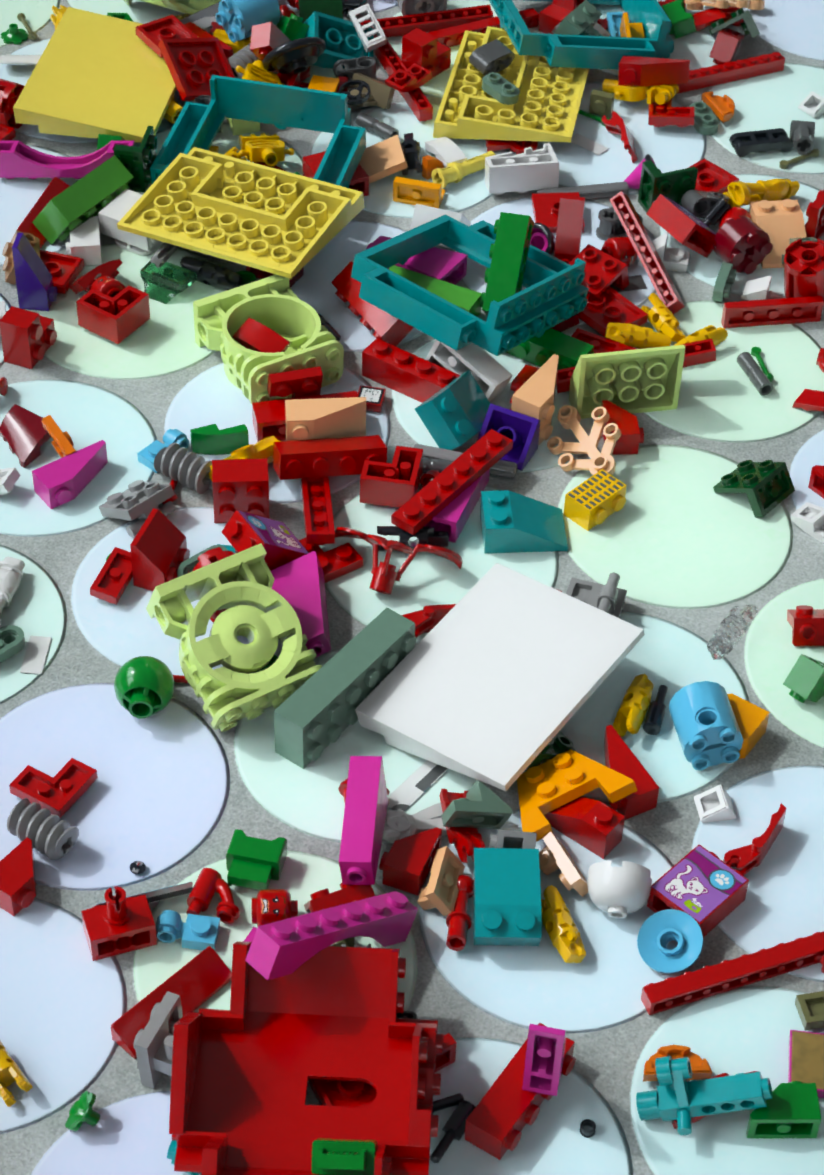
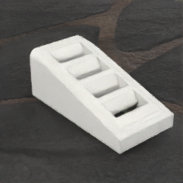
(377, 42)

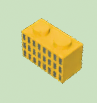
(595, 500)

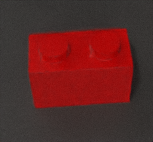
(157, 551)

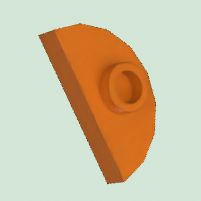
(722, 107)
(62, 441)
(700, 1067)

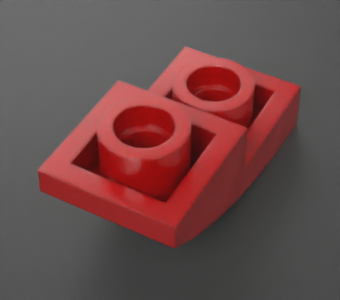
(410, 79)
(85, 281)
(260, 338)

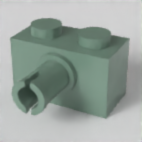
(580, 21)

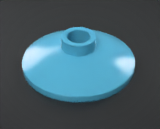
(666, 927)

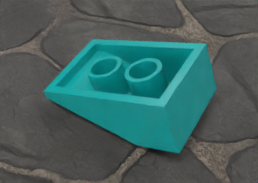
(340, 39)
(455, 412)
(520, 524)
(507, 897)

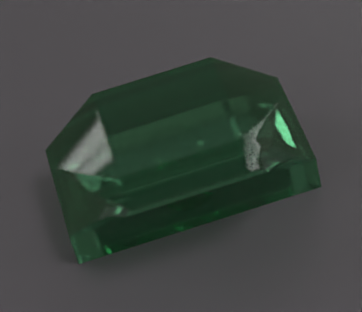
(165, 282)

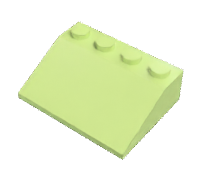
(629, 378)

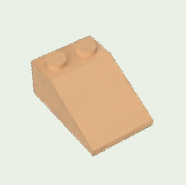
(781, 222)
(537, 396)
(325, 418)

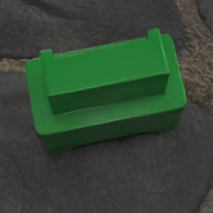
(681, 22)
(254, 860)
(343, 1156)

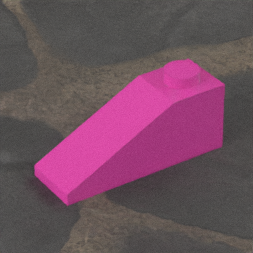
(69, 475)
(544, 1059)

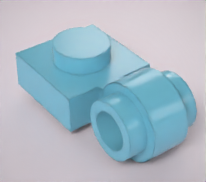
(149, 453)
(196, 933)

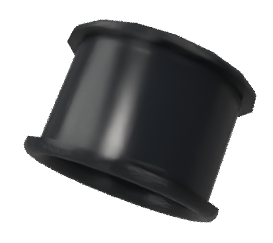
(587, 1122)

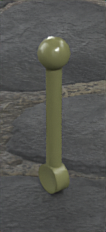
(21, 17)
(784, 164)

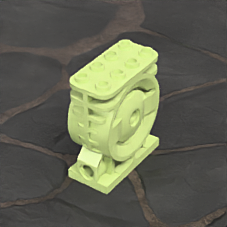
(279, 309)
(253, 611)

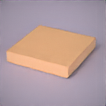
(383, 159)

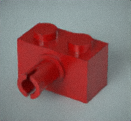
(119, 925)

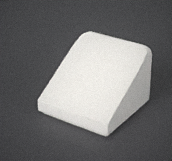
(812, 105)
(756, 289)
(715, 805)

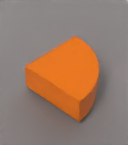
(429, 164)

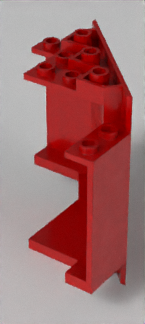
(248, 1068)

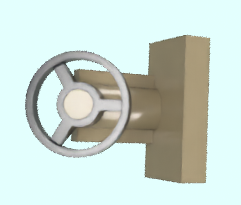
(367, 92)

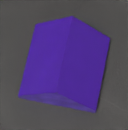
(516, 426)

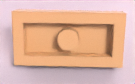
(555, 857)
(442, 885)

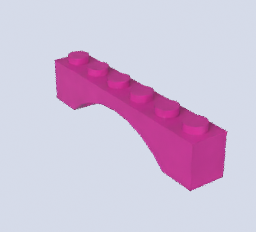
(22, 161)
(288, 943)

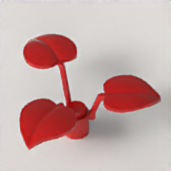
(385, 574)

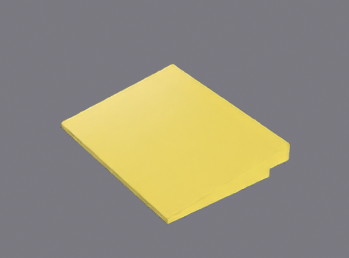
(96, 81)
(545, 106)
(242, 211)

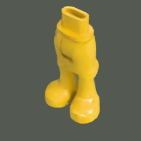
(771, 190)

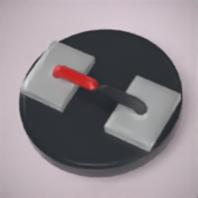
(137, 867)

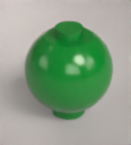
(144, 686)

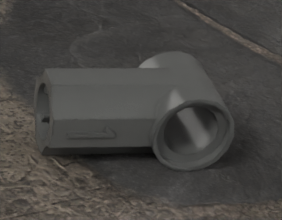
(802, 136)

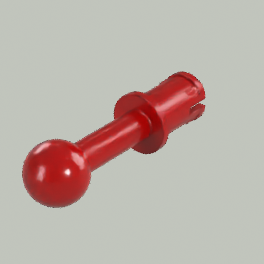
(459, 920)

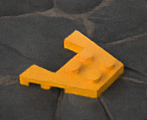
(562, 781)

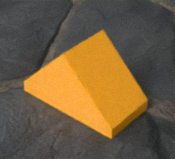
(751, 721)

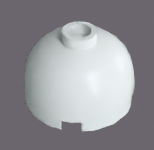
(619, 888)

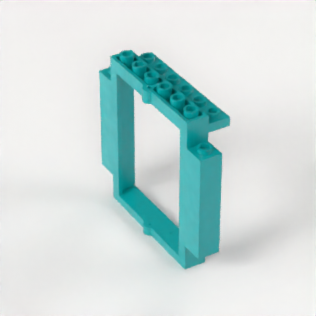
(591, 51)
(273, 105)
(550, 294)

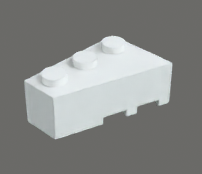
(522, 171)
(485, 369)

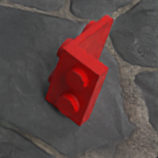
(602, 271)

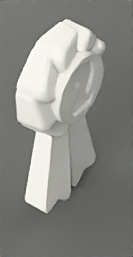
(401, 825)

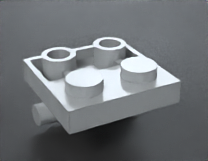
(138, 502)
(604, 597)
(155, 1041)

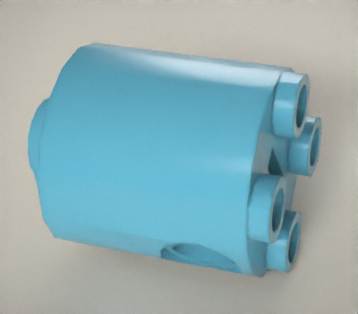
(240, 15)
(706, 725)

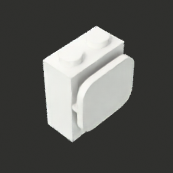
(113, 213)

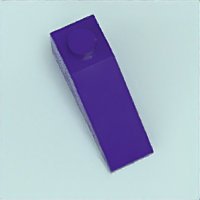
(32, 277)

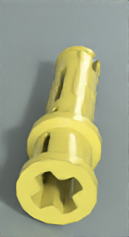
(457, 171)

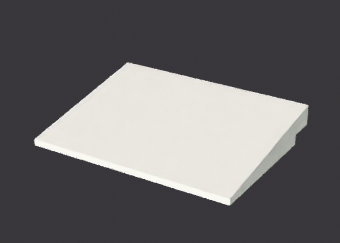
(497, 677)

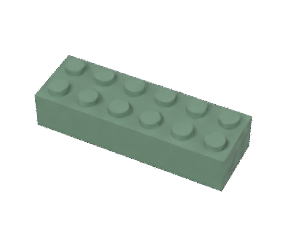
(328, 699)

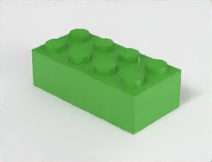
(82, 200)

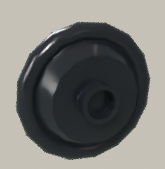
(294, 56)

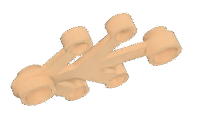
(750, 4)
(570, 419)

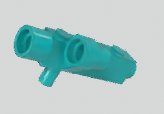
(693, 1098)

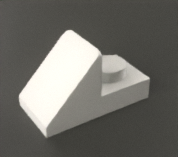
(672, 258)

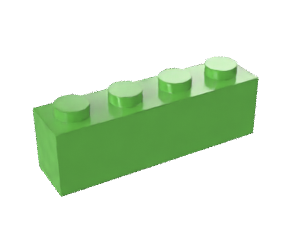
(457, 295)

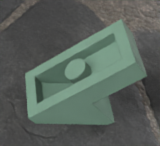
(478, 810)

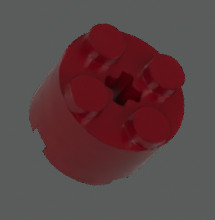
(742, 244)

